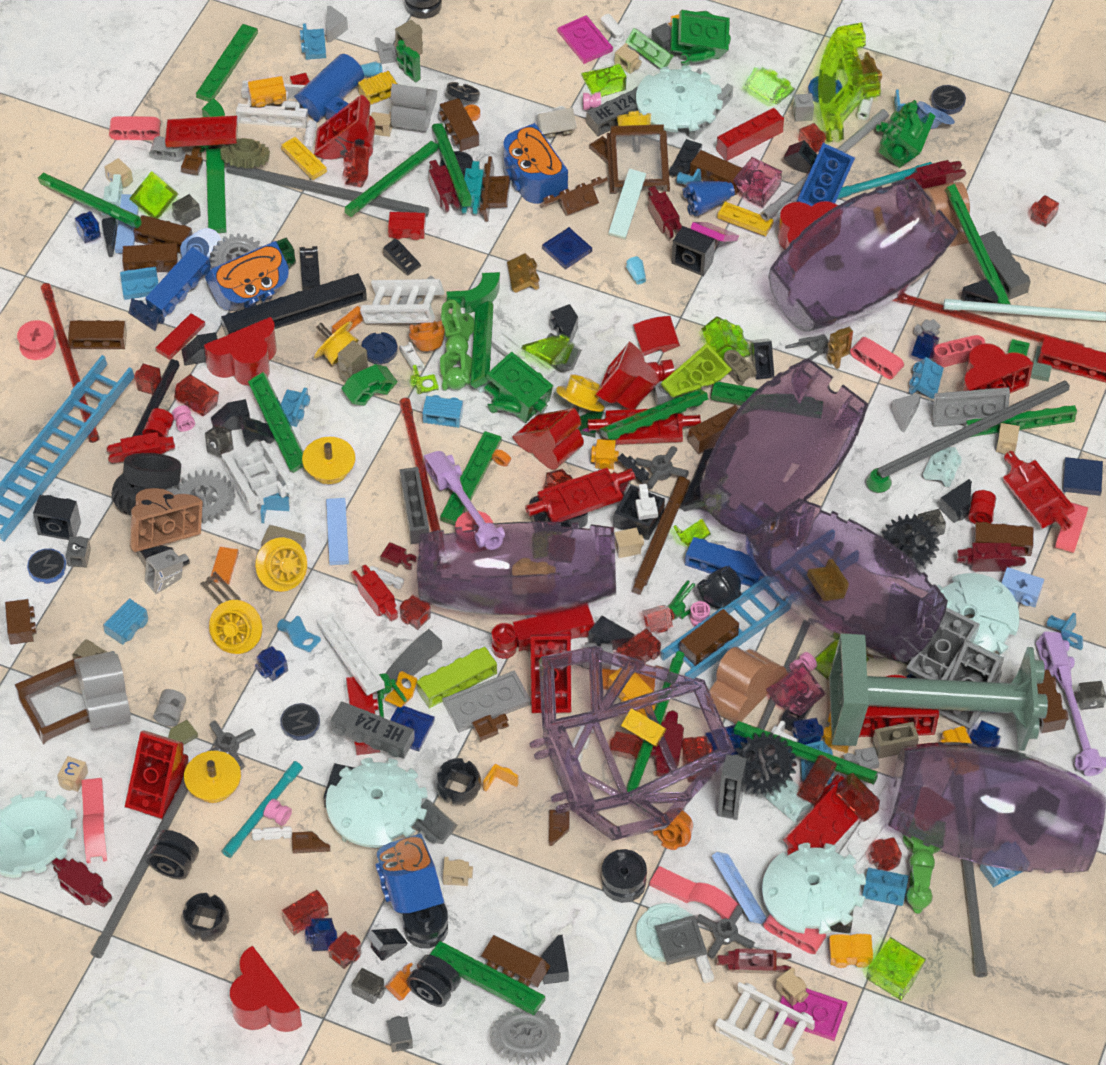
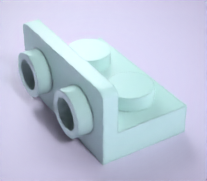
(114, 191)
(943, 466)
(789, 801)

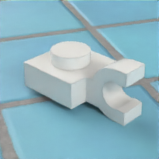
(645, 506)

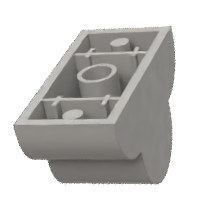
(412, 106)
(943, 650)
(974, 665)
(103, 689)

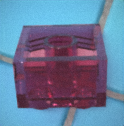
(758, 181)
(796, 690)

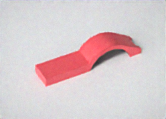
(93, 819)
(690, 891)

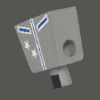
(164, 569)

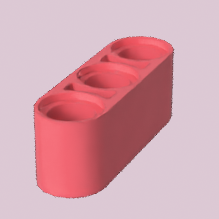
(134, 128)
(955, 351)
(877, 358)
(1068, 539)
(808, 942)

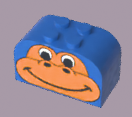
(533, 165)
(248, 278)
(408, 875)

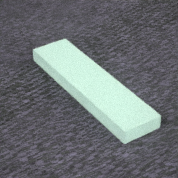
(627, 204)

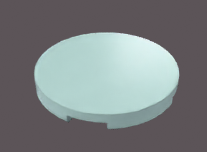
(645, 929)

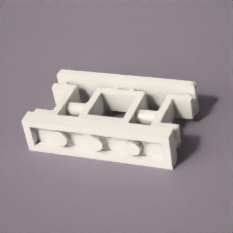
(273, 114)
(264, 485)

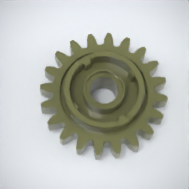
(245, 153)

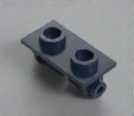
(143, 313)

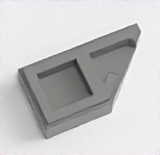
(386, 51)

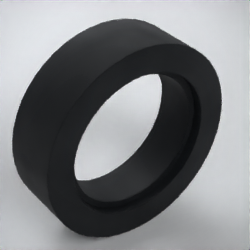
(152, 470)

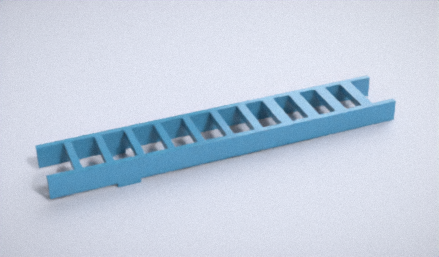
(50, 428)
(743, 636)

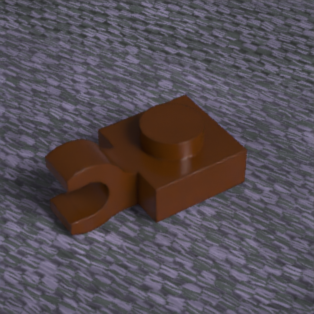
(193, 162)
(488, 727)

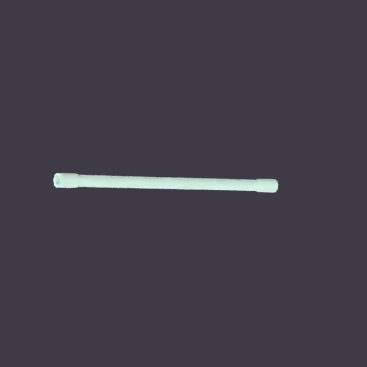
(954, 304)

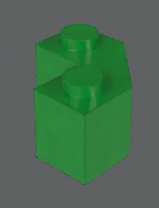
(365, 383)

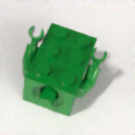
(700, 35)
(905, 134)
(517, 388)

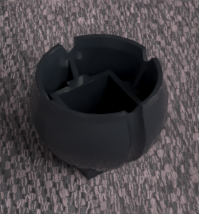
(720, 588)
(459, 772)
(208, 907)

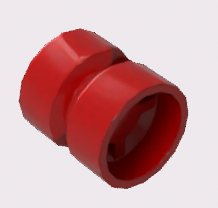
(664, 369)
(159, 421)
(982, 506)
(504, 640)

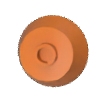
(427, 335)
(677, 833)

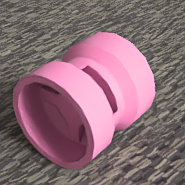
(591, 100)
(183, 418)
(699, 612)
(807, 659)
(276, 811)

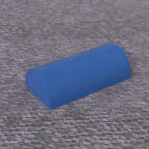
(334, 80)
(826, 176)

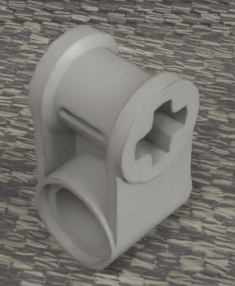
(161, 152)

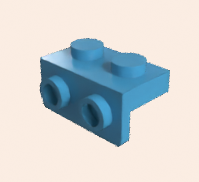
(926, 377)

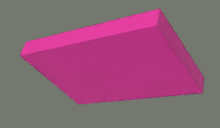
(585, 39)
(714, 231)
(824, 1009)

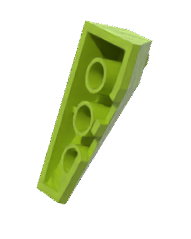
(697, 372)

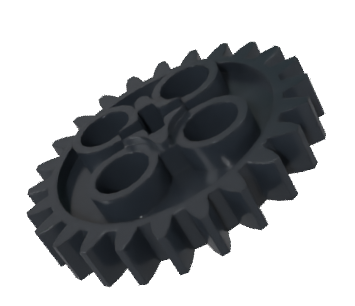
(921, 553)
(780, 759)

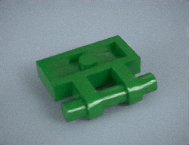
(409, 61)

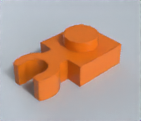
(398, 983)

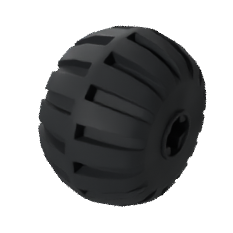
(125, 494)

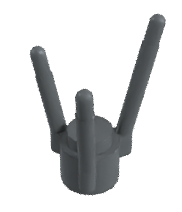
(816, 343)

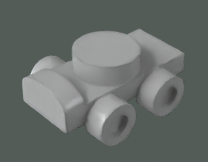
(927, 325)

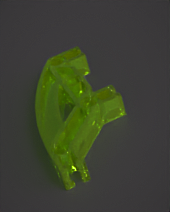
(843, 55)

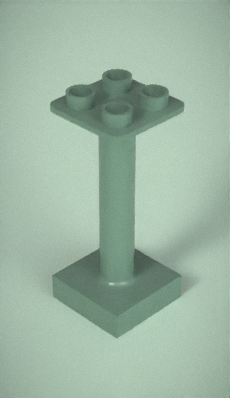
(854, 691)

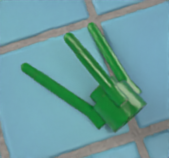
(677, 604)
(388, 685)

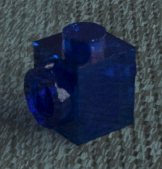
(87, 227)
(925, 345)
(271, 663)
(807, 731)
(986, 734)
(320, 934)

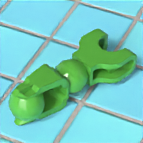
(458, 333)
(921, 865)

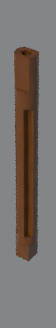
(660, 535)

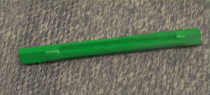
(452, 164)
(391, 178)
(90, 200)
(976, 243)
(811, 754)

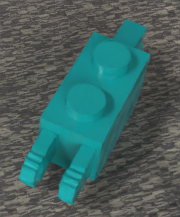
(474, 182)

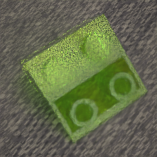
(769, 85)
(725, 336)
(895, 968)

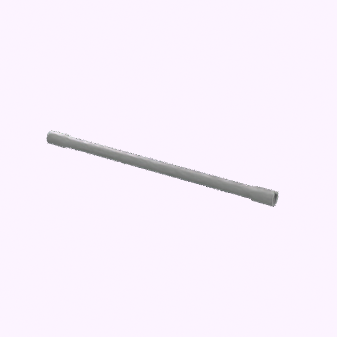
(773, 208)

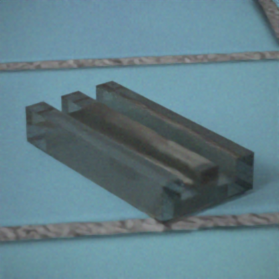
(210, 580)

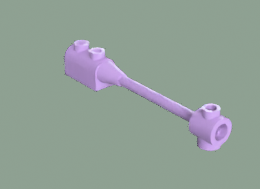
(448, 476)
(1054, 654)

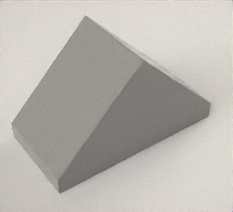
(336, 24)
(905, 409)

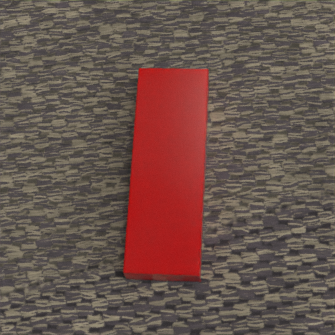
(180, 336)

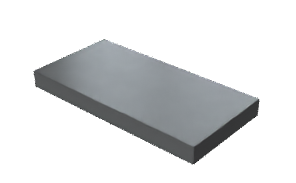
(961, 406)
(491, 698)

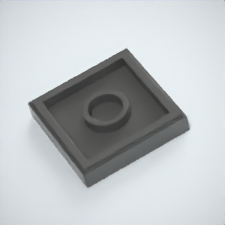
(680, 940)

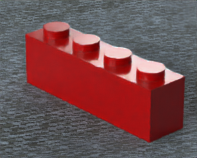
(750, 134)
(1073, 358)
(573, 622)
(359, 699)

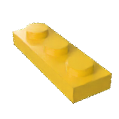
(304, 158)
(744, 218)

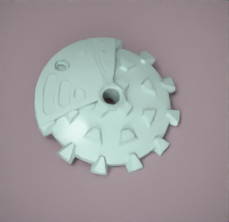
(678, 98)
(990, 603)
(371, 820)
(34, 833)
(802, 905)

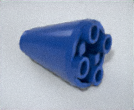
(706, 195)

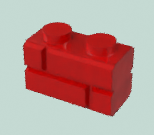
(407, 225)

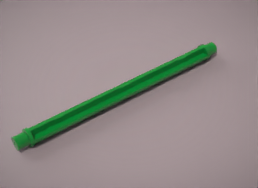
(659, 711)

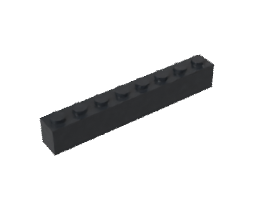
(300, 304)

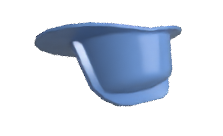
(940, 117)
(202, 241)

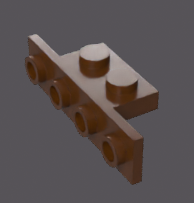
(496, 190)
(577, 199)

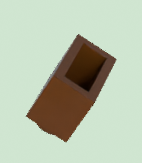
(19, 621)

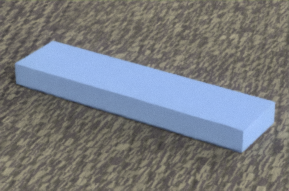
(125, 232)
(337, 531)
(739, 887)

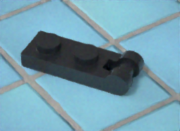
(685, 157)
(309, 267)

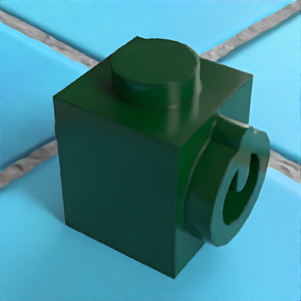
(287, 251)

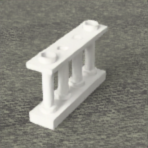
(402, 312)
(765, 1046)

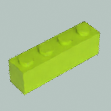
(456, 676)

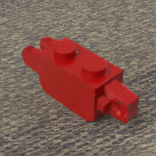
(139, 444)
(375, 593)

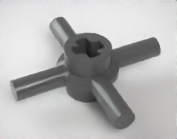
(662, 467)
(228, 742)
(725, 931)

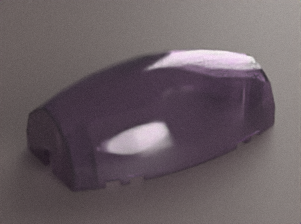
(859, 256)
(780, 447)
(480, 580)
(885, 593)
(997, 807)

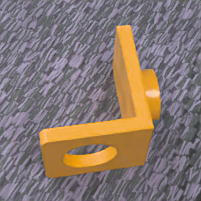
(394, 698)
(502, 773)

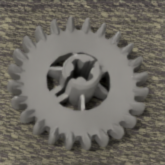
(224, 248)
(209, 485)
(524, 1041)

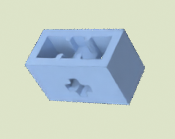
(1023, 586)

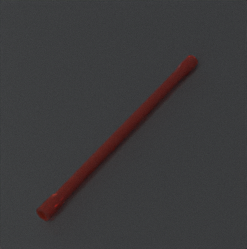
(49, 297)
(974, 318)
(407, 412)

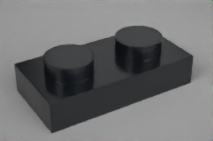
(629, 462)

